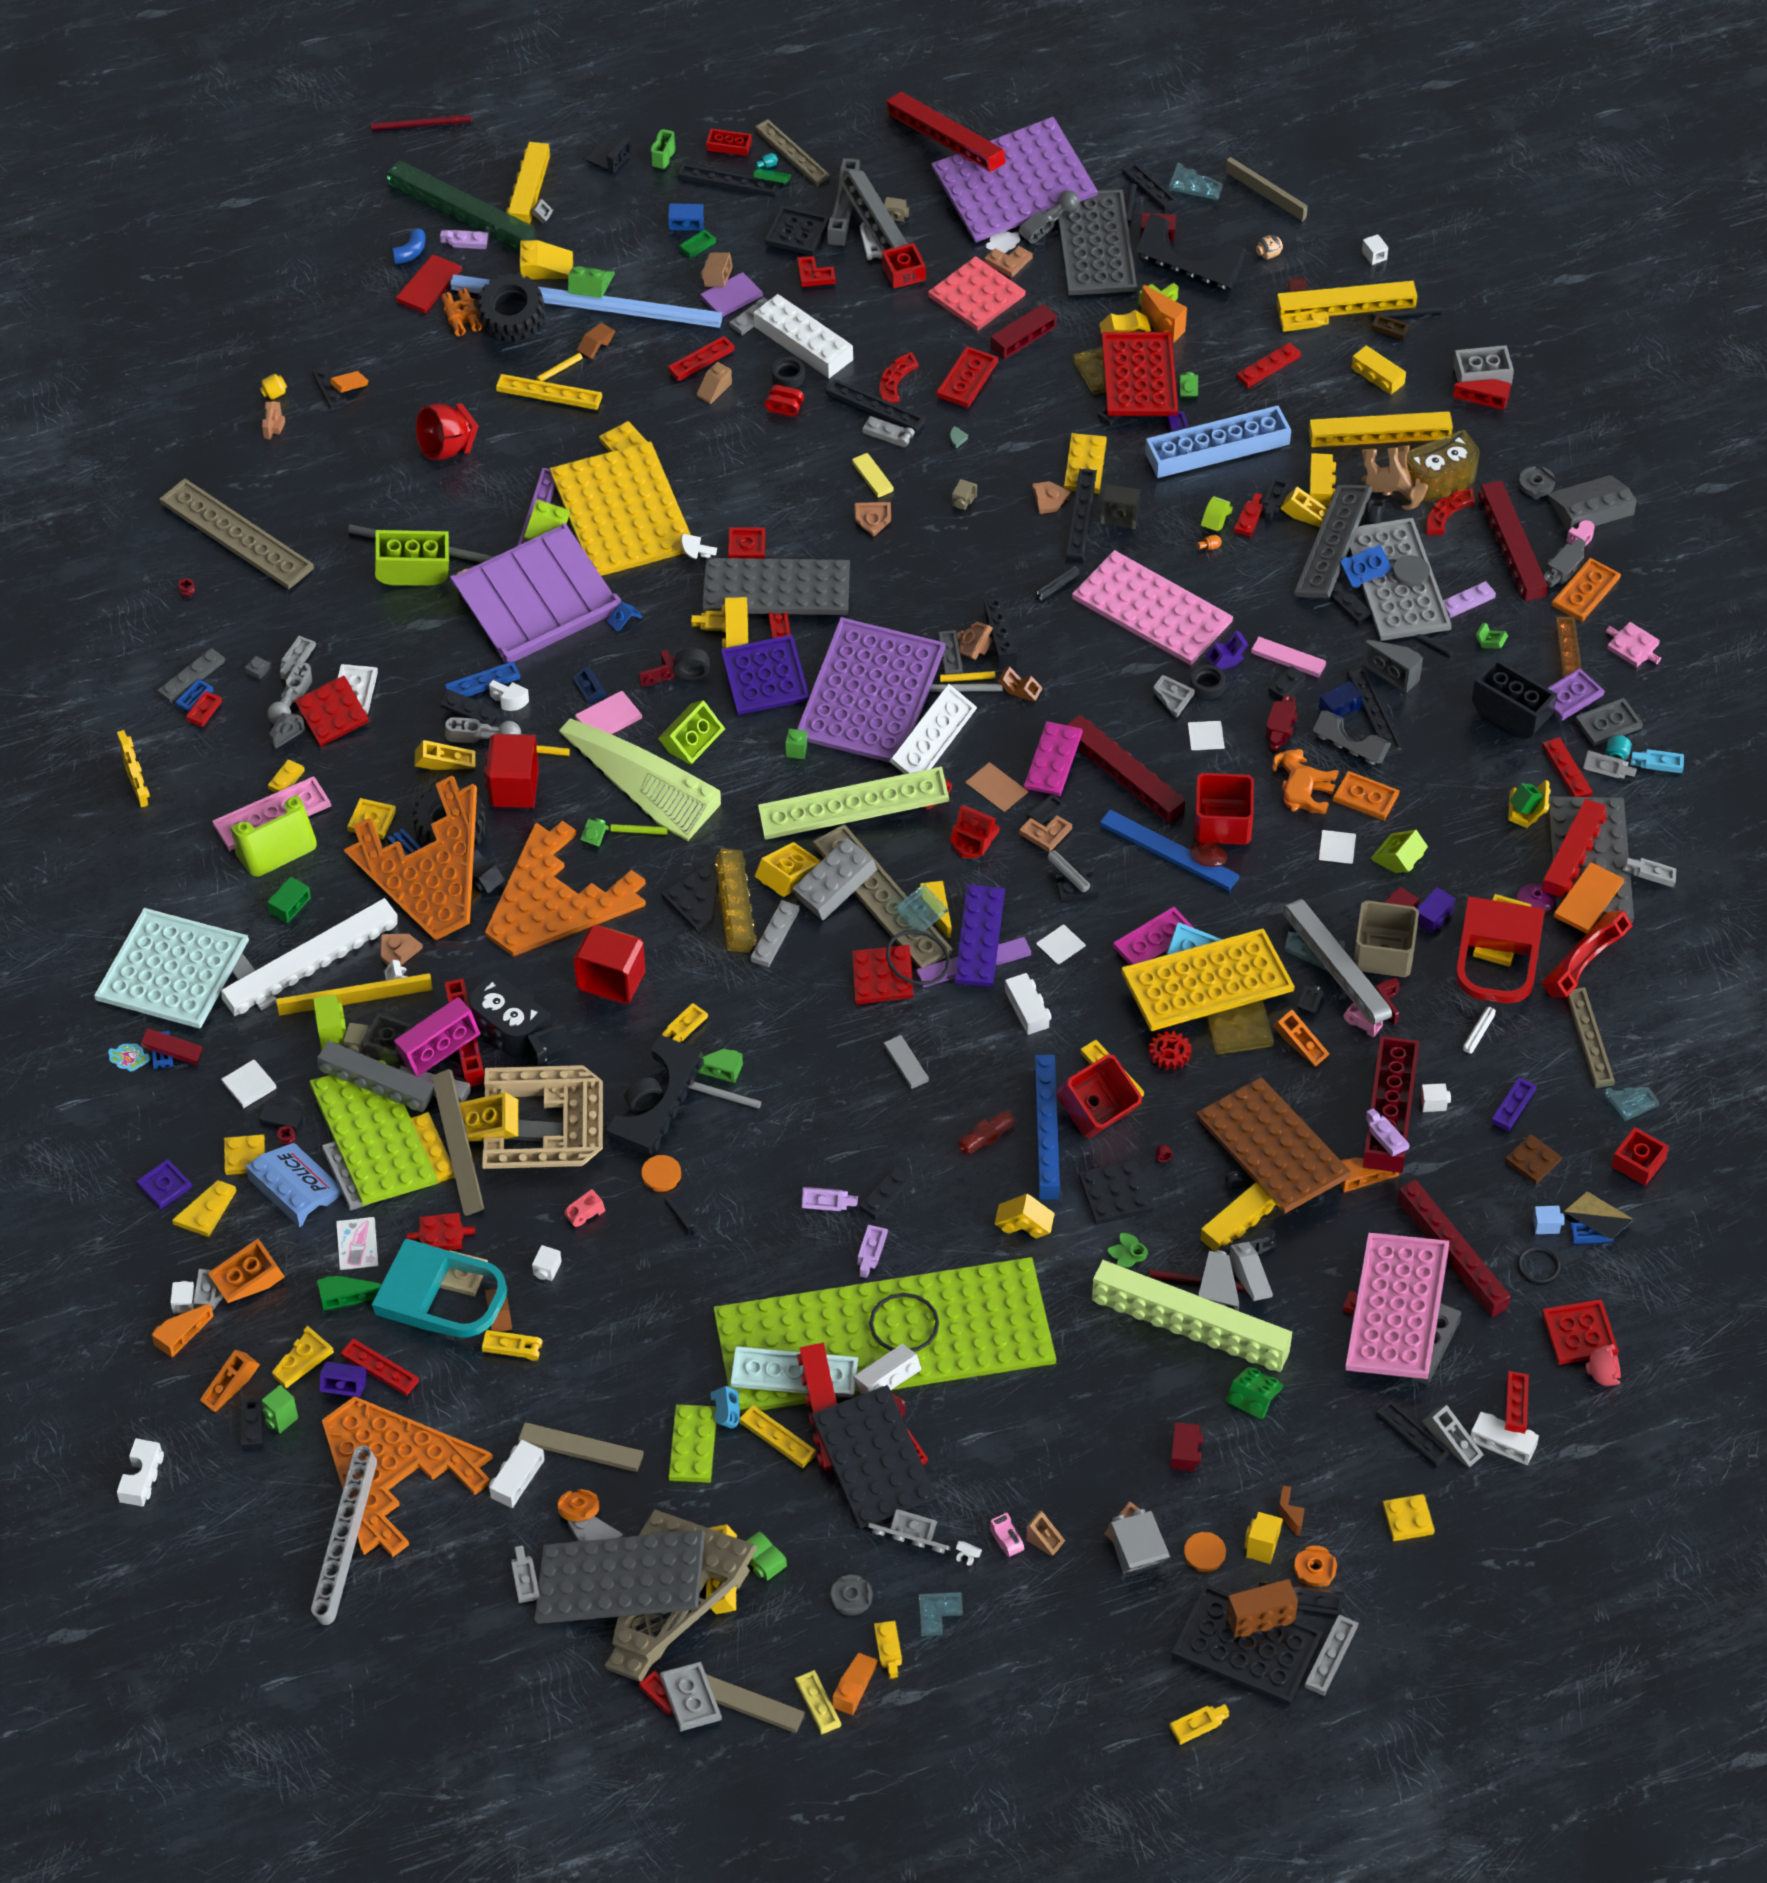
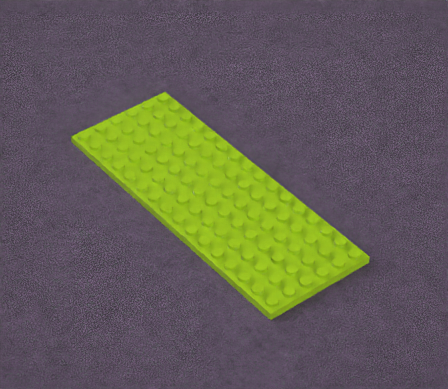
(986, 1317)

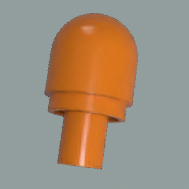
(1210, 542)

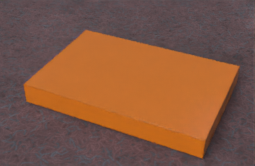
(1366, 795)

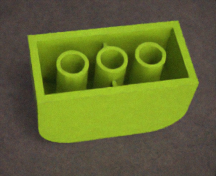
(411, 557)

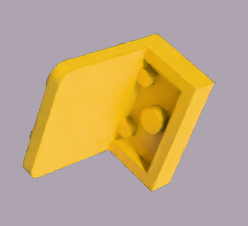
(1528, 819)

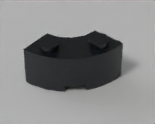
(485, 874)

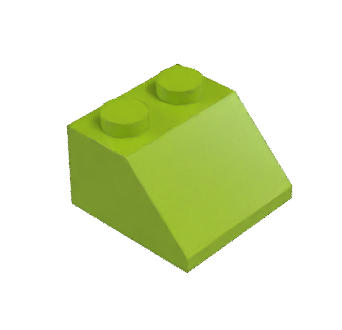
(544, 519)
(1400, 851)

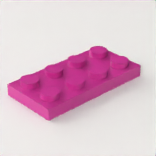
(1053, 758)
(1151, 938)

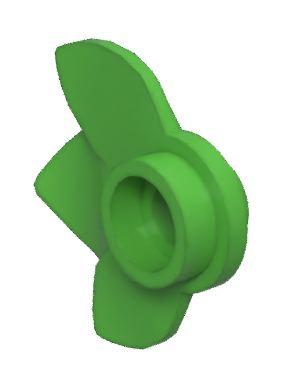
(1126, 1251)

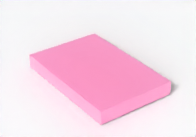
(610, 714)

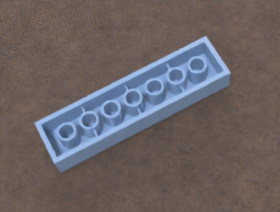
(1217, 441)

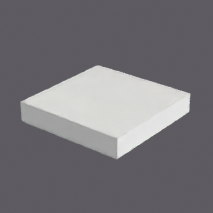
(248, 1083)

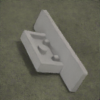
(912, 1527)

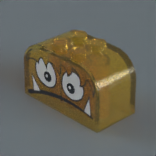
(1444, 465)

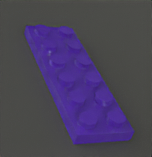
(980, 935)

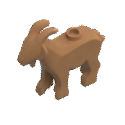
(1393, 477)

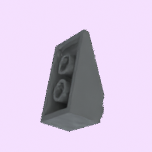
(1393, 663)

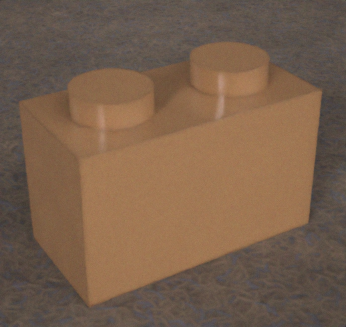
(716, 269)

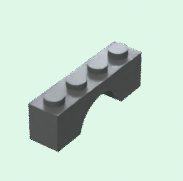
(1331, 727)

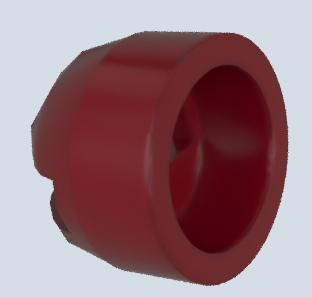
(1163, 1153)

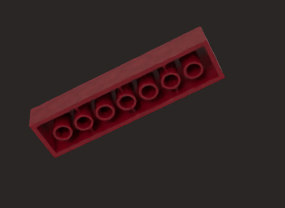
(1392, 1098)

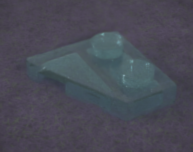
(1632, 1101)

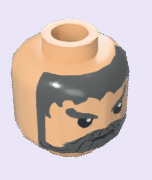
(1269, 246)

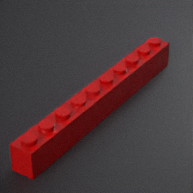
(946, 132)

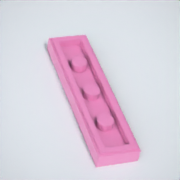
(1288, 657)

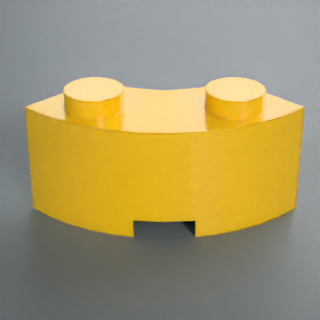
(1129, 322)

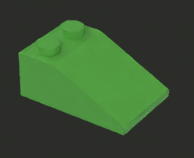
(589, 281)

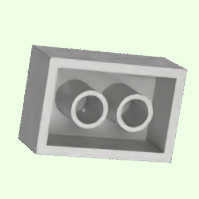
(1483, 364)

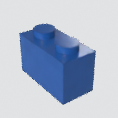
(686, 217)

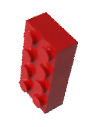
(729, 142)

